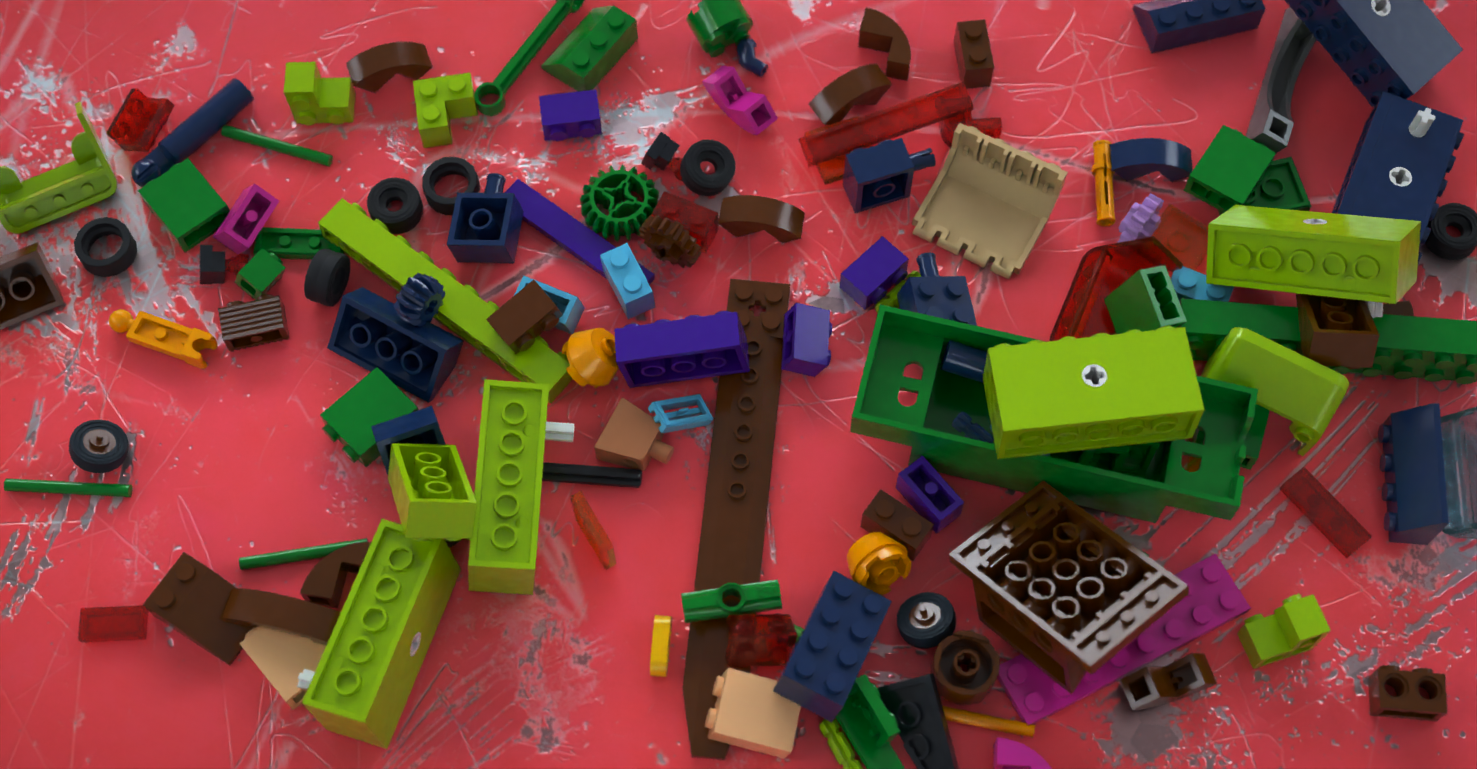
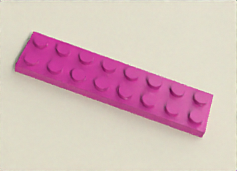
(1210, 604)

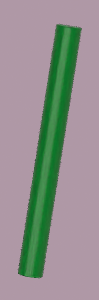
(277, 145)
(66, 487)
(292, 555)

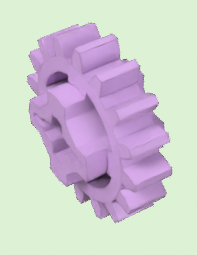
(1141, 219)

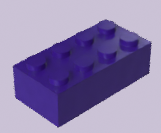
(682, 349)

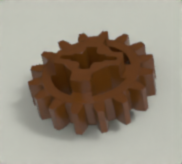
(670, 241)

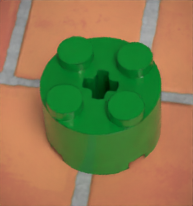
(719, 24)

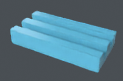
(683, 418)

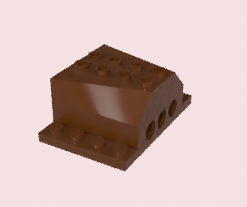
(1063, 585)

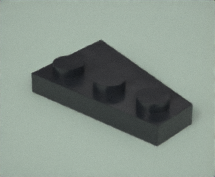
(921, 721)

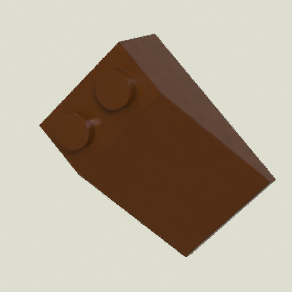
(1337, 331)
(193, 603)

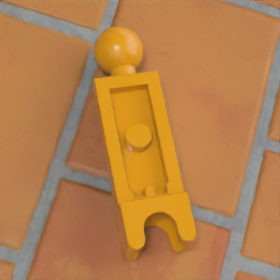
(164, 336)

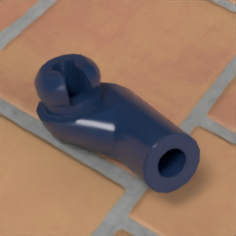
(747, 58)

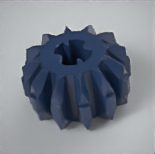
(419, 299)

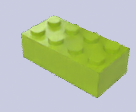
(431, 491)

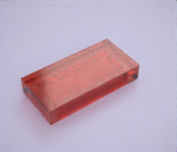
(113, 623)

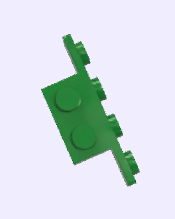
(869, 726)

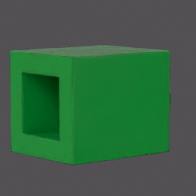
(260, 274)

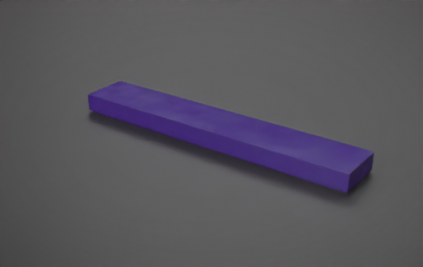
(564, 228)

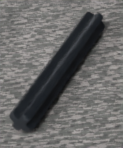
(592, 475)

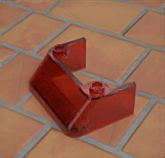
(1098, 276)

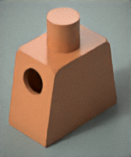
(632, 439)

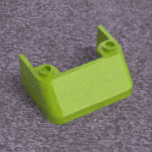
(60, 190)
(1284, 380)

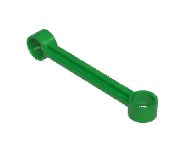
(524, 56)

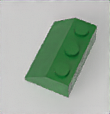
(592, 48)

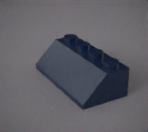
(1186, 22)
(409, 355)
(1414, 475)

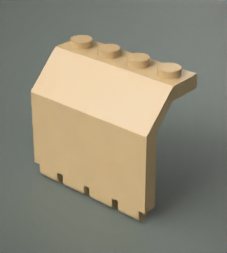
(989, 201)

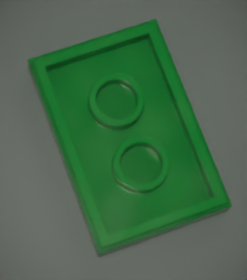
(1280, 188)

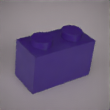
(570, 115)
(874, 273)
(806, 339)
(929, 494)

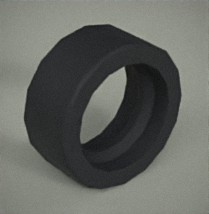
(442, 168)
(96, 229)

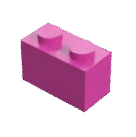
(246, 219)

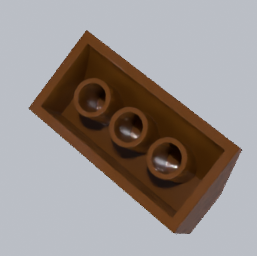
(26, 286)

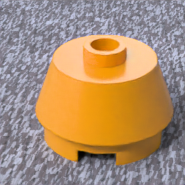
(591, 357)
(878, 562)

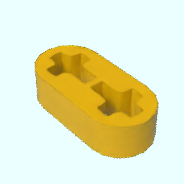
(660, 645)

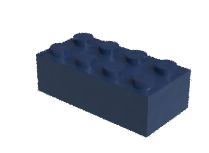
(832, 646)

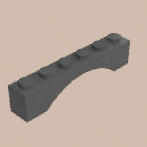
(1272, 117)

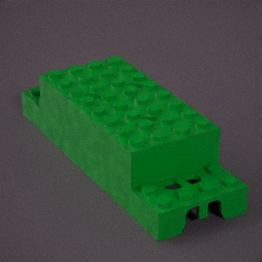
(921, 339)

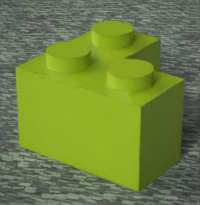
(318, 98)
(442, 100)
(1288, 632)

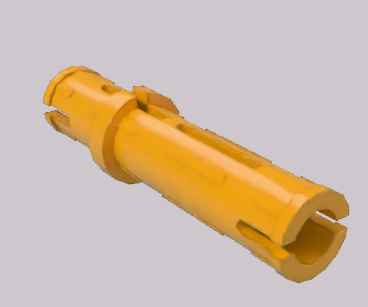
(1103, 183)

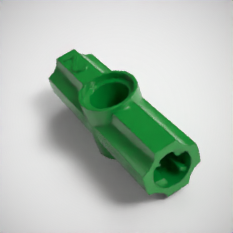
(753, 599)

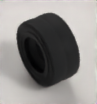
(714, 153)
(391, 190)
(1451, 247)
(327, 277)

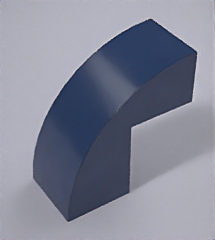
(1146, 155)

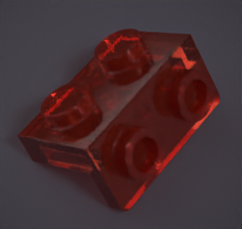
(139, 121)
(760, 640)

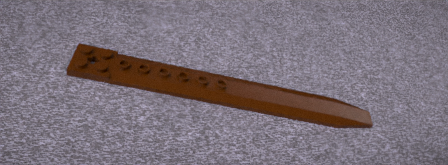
(735, 494)

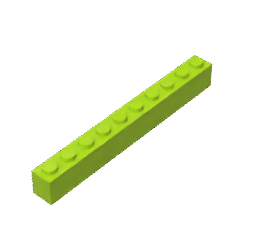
(462, 308)

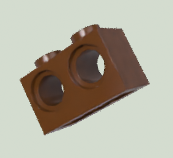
(1408, 701)

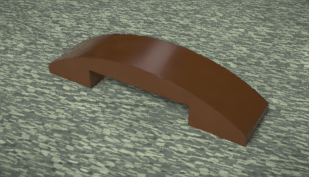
(281, 614)

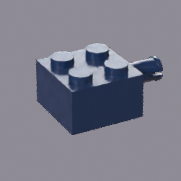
(882, 173)
(486, 224)
(937, 295)

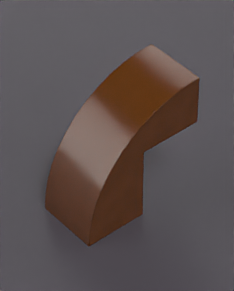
(885, 35)
(379, 64)
(857, 87)
(752, 214)
(327, 578)
(1168, 683)

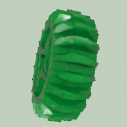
(613, 189)

